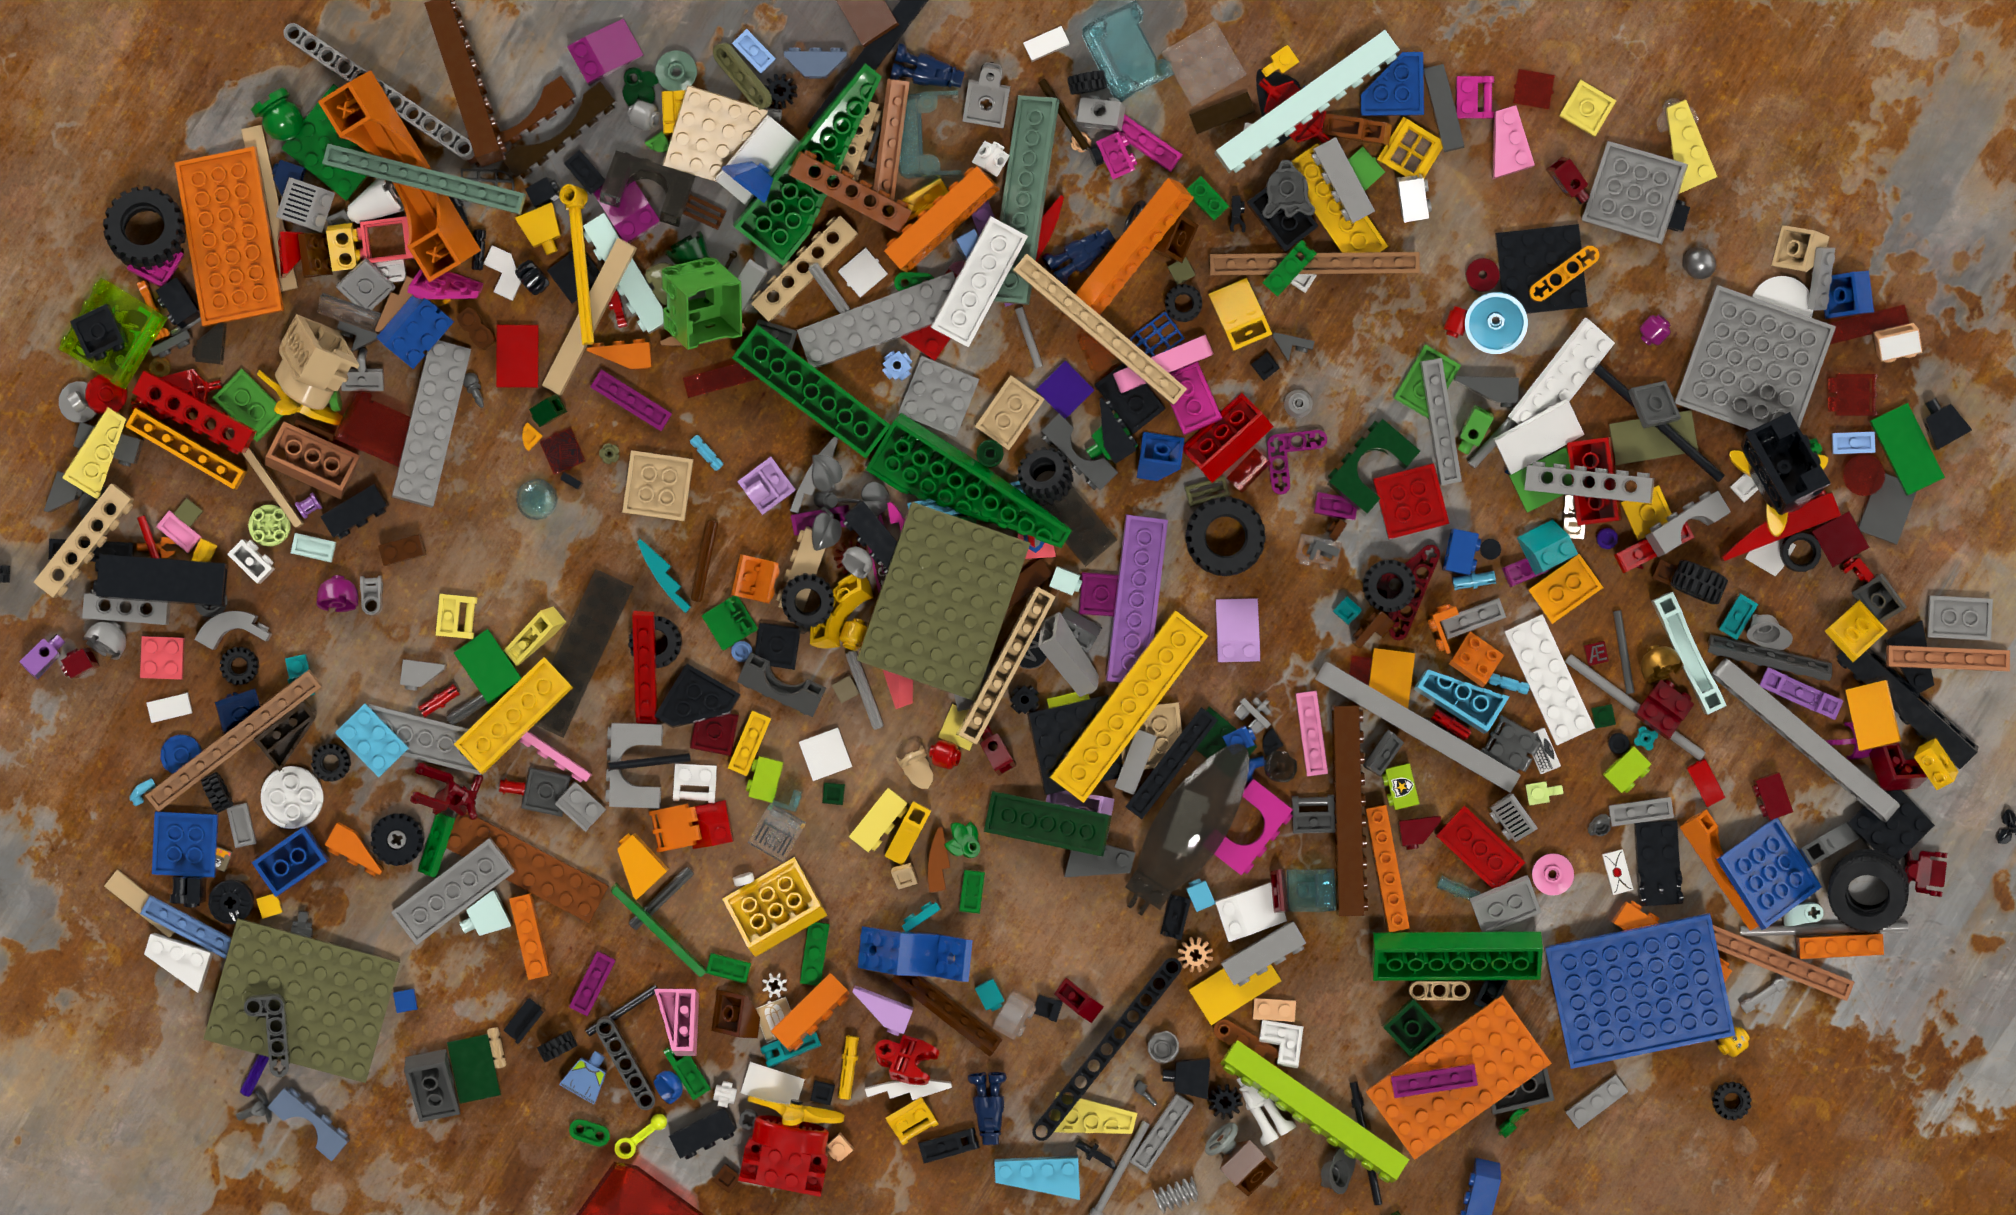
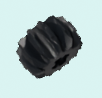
(784, 85)
(532, 277)
(1231, 1097)

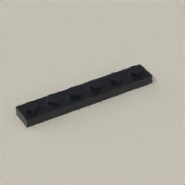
(1171, 763)

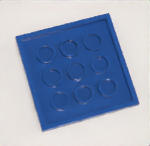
(1769, 873)

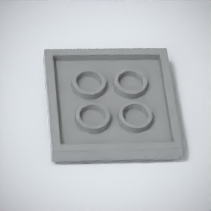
(938, 396)

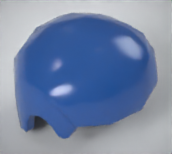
(668, 1086)

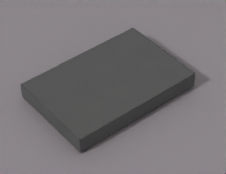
(1887, 511)

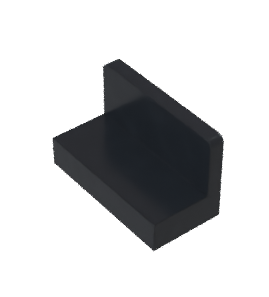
(524, 1020)

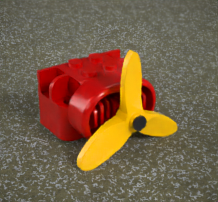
(788, 1149)

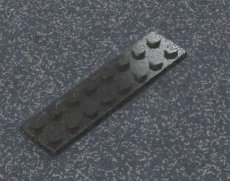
(585, 645)

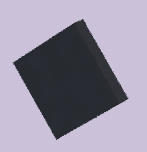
(778, 645)

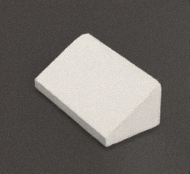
(1046, 43)

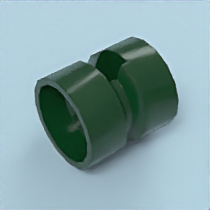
(990, 453)

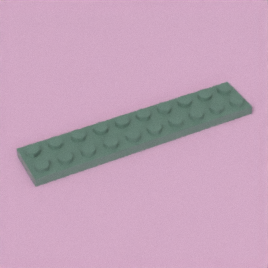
(1027, 184)

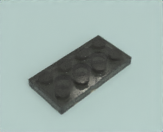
(1088, 533)

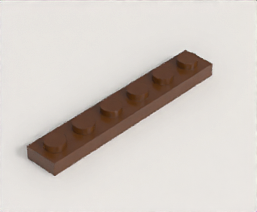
(949, 1012)

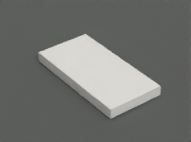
(766, 145)
(1538, 436)

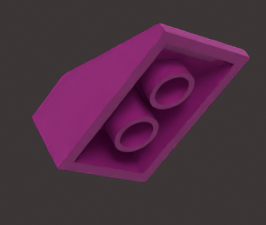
(605, 51)
(633, 216)

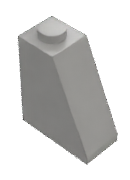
(751, 280)

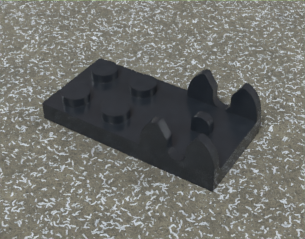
(1658, 863)

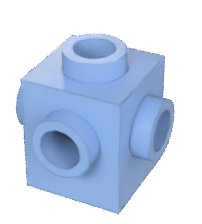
(904, 370)

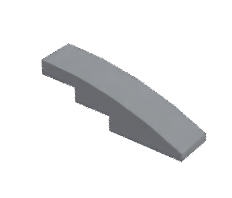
(807, 485)

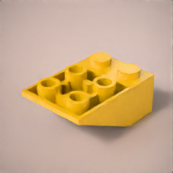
(1240, 314)

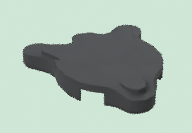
(1287, 191)

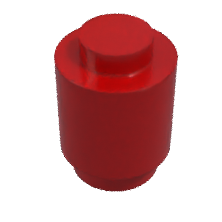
(1455, 322)

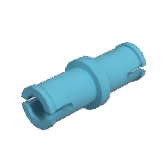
(1474, 580)

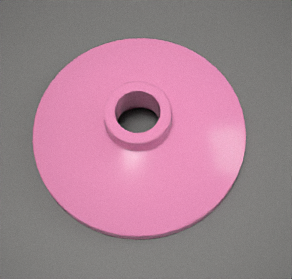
(1563, 878)

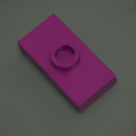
(1519, 572)

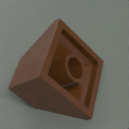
(735, 1015)

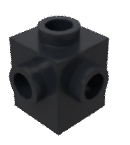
(1016, 695)

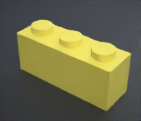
(879, 820)

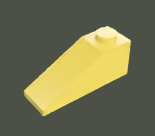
(534, 635)

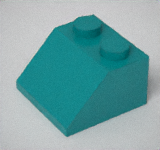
(1546, 546)

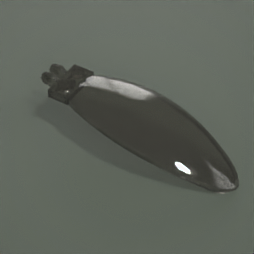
(1190, 826)

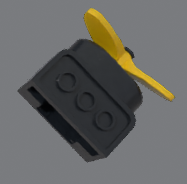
(1782, 468)

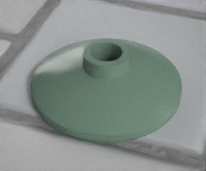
(671, 61)

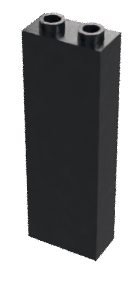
(161, 580)

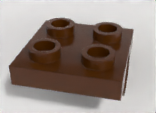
(314, 255)
(1378, 623)

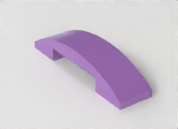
(1801, 693)

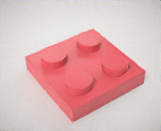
(162, 657)

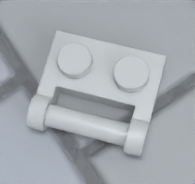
(696, 776)

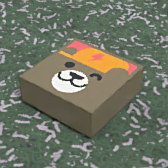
(222, 858)

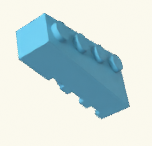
(1467, 702)
(1042, 1174)

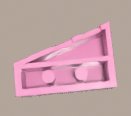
(1511, 147)
(680, 1017)

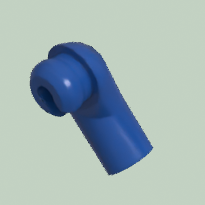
(1254, 763)

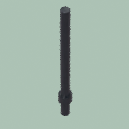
(1358, 1103)

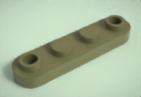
(742, 76)

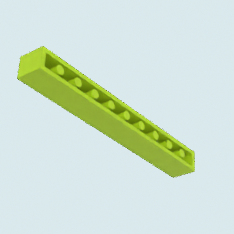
(1314, 1111)

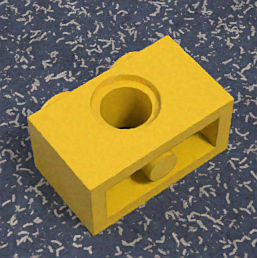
(1936, 764)

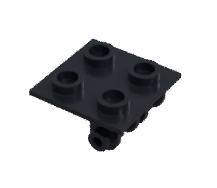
(564, 275)

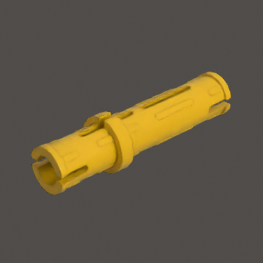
(849, 1061)

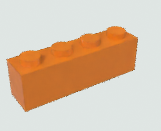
(530, 936)
(1839, 945)
(810, 1012)

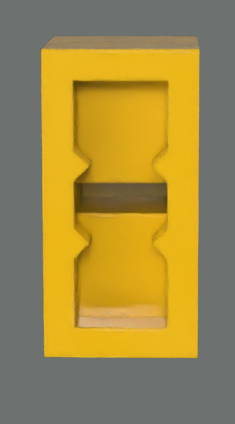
(338, 247)

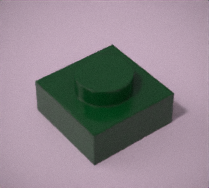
(1603, 716)

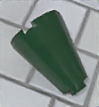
(688, 249)

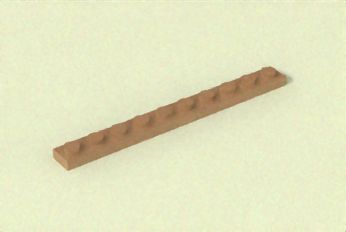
(1321, 264)
(233, 740)

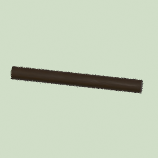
(1065, 116)

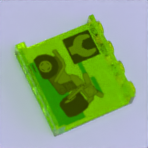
(139, 323)

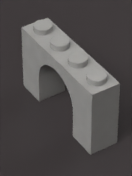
(621, 791)

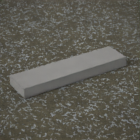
(1161, 1133)

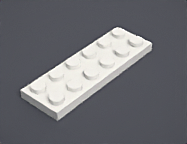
(979, 281)
(1565, 371)
(1549, 679)

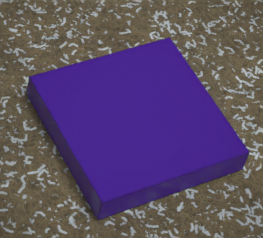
(1065, 390)

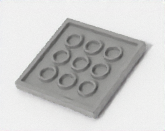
(1634, 192)

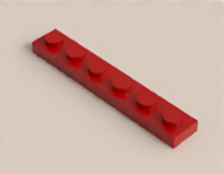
(644, 666)

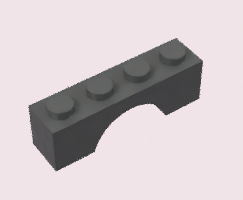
(1098, 471)
(759, 677)

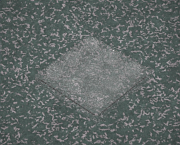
(1204, 63)

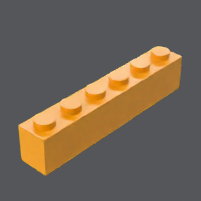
(186, 448)

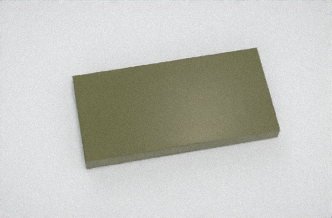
(1636, 444)

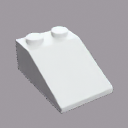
(1248, 912)

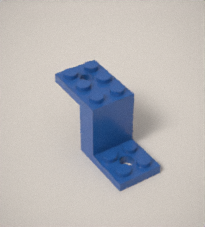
(915, 954)

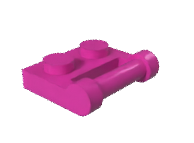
(1468, 97)

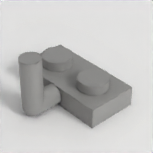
(364, 378)

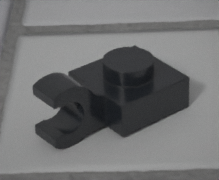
(1237, 208)

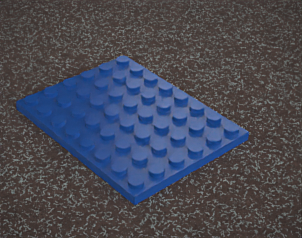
(1640, 990)

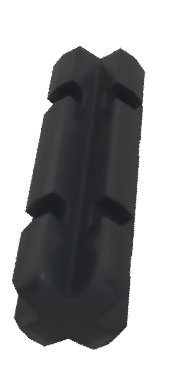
(480, 235)

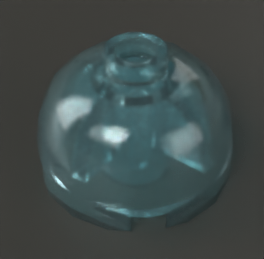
(537, 499)

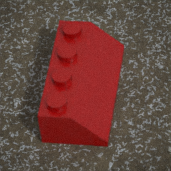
(1225, 441)
(1594, 454)

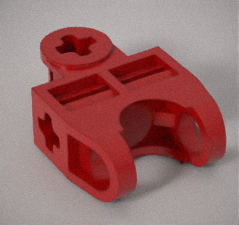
(904, 1058)

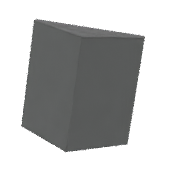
(1879, 598)

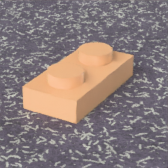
(1274, 1009)

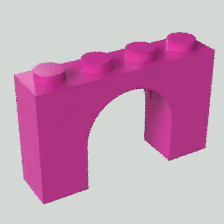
(1274, 813)

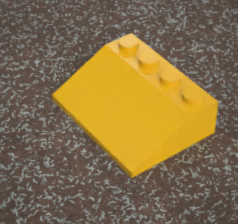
(774, 907)

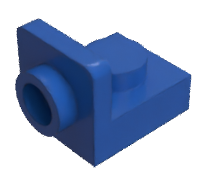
(1240, 736)

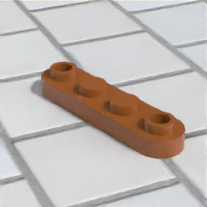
(1236, 1033)

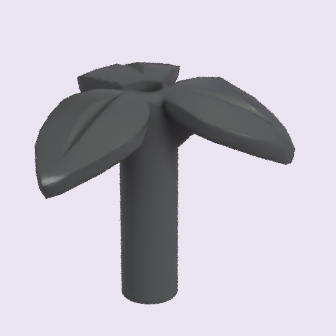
(258, 1109)

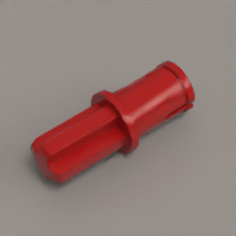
(1451, 724)

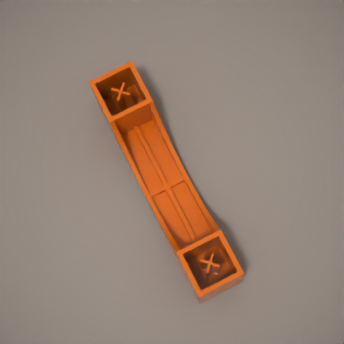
(367, 118)

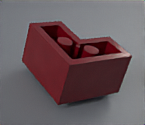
(1895, 771)

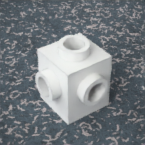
(991, 158)

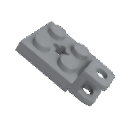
(987, 88)

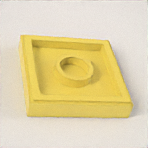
(1587, 108)

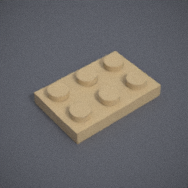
(1009, 412)

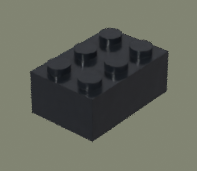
(1283, 230)

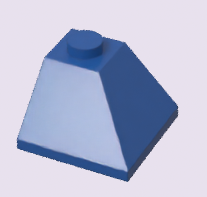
(751, 177)
(1159, 456)

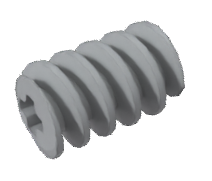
(1176, 1195)

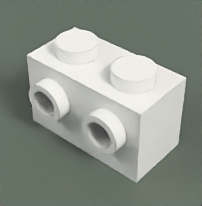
(251, 561)

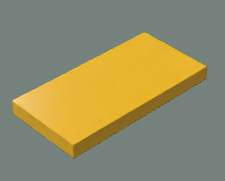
(1220, 997)

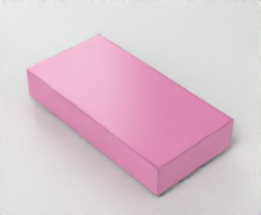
(178, 532)

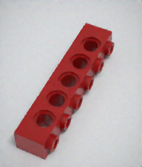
(149, 382)

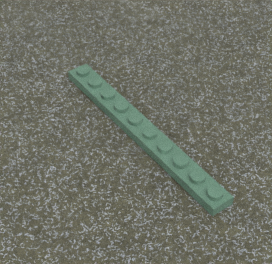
(424, 179)

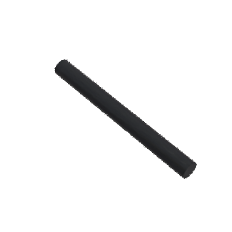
(648, 762)
(624, 1009)

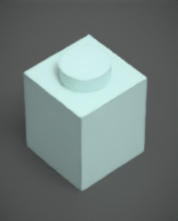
(1065, 581)

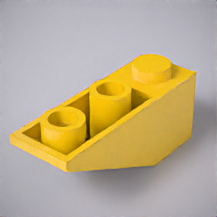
(908, 833)

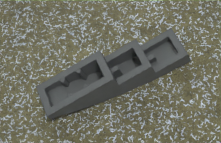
(1443, 108)

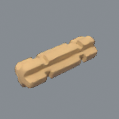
(496, 1047)

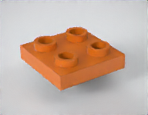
(1476, 659)

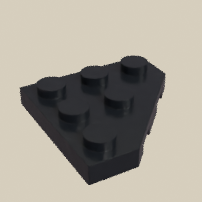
(696, 699)

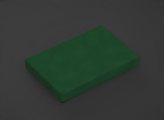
(473, 1068)

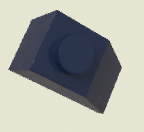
(285, 170)

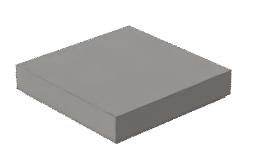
(365, 285)

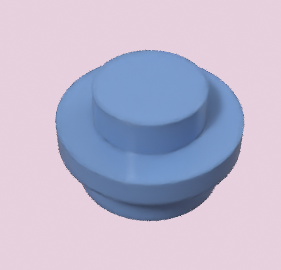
(741, 651)

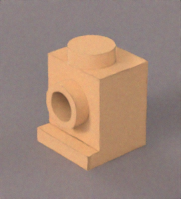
(839, 1147)

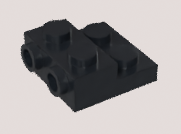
(99, 332)

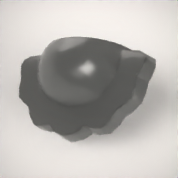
(1600, 825)

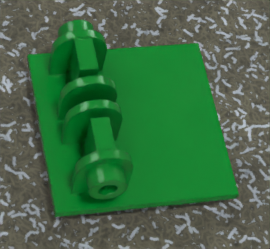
(729, 622)

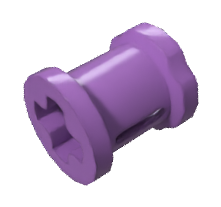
(308, 505)

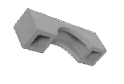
(1668, 536)

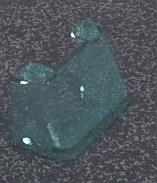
(1124, 52)

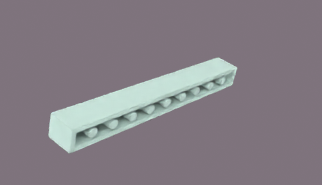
(1307, 101)

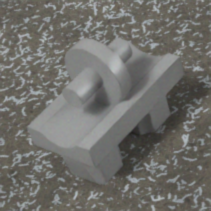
(1259, 722)

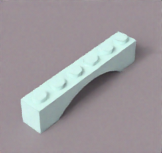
(1683, 643)

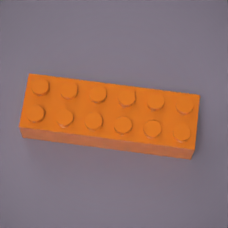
(941, 219)

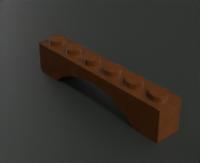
(553, 98)

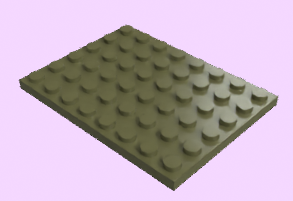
(943, 601)
(329, 993)

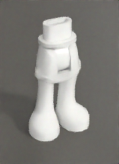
(1254, 1103)

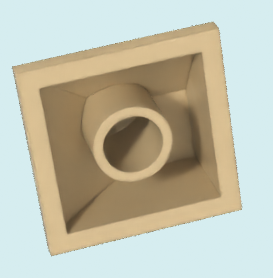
(1797, 248)

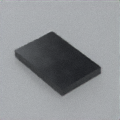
(1133, 406)

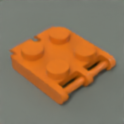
(675, 827)

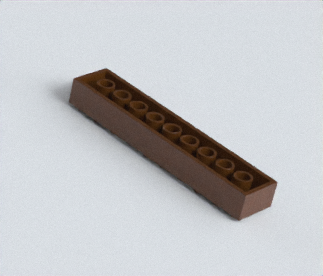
(1348, 810)

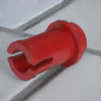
(512, 787)

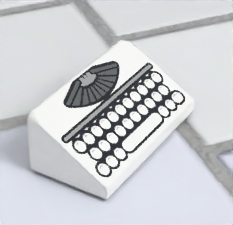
(1545, 757)

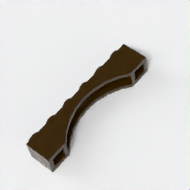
(525, 157)

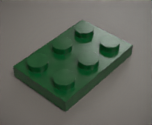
(1213, 740)

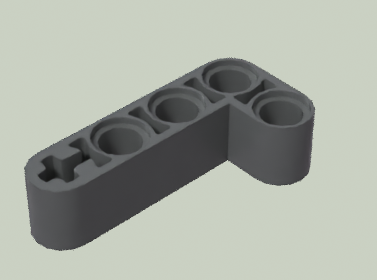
(272, 1035)

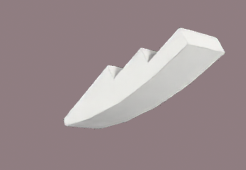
(898, 1088)

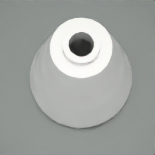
(375, 202)

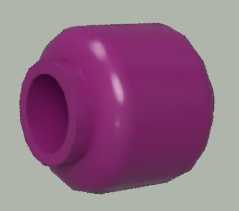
(1655, 330)

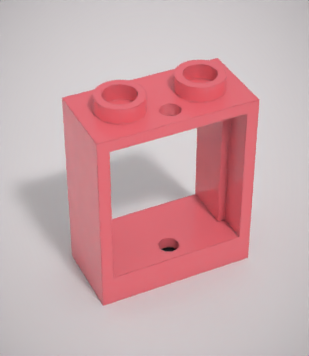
(363, 234)

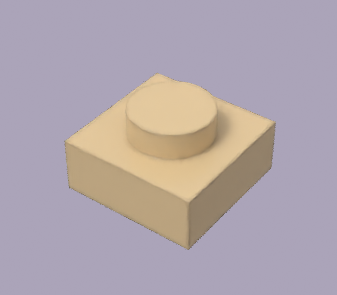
(904, 876)

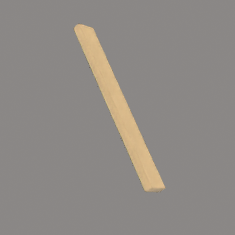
(255, 137)
(599, 299)

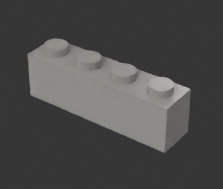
(1342, 180)
(1263, 953)

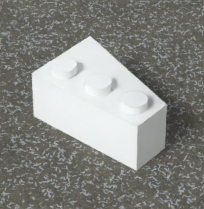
(180, 959)

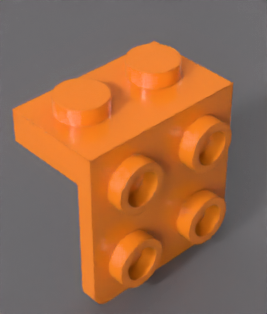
(755, 579)
(1443, 612)

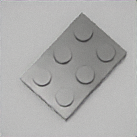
(1959, 618)
(1505, 905)

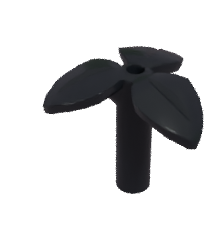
(2005, 835)

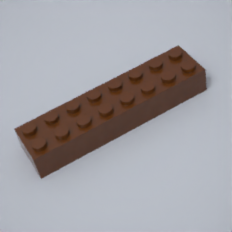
(466, 84)

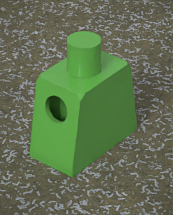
(1479, 420)

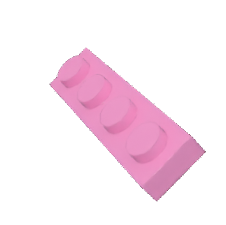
(1311, 733)
(561, 760)

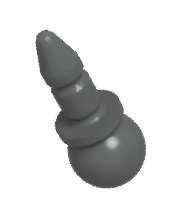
(471, 383)

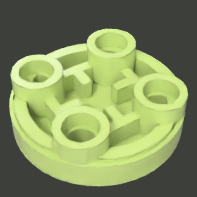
(269, 525)

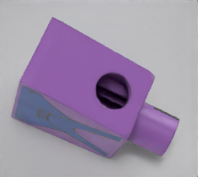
(38, 665)

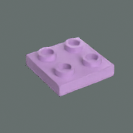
(766, 485)

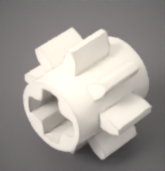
(780, 983)
(725, 1094)

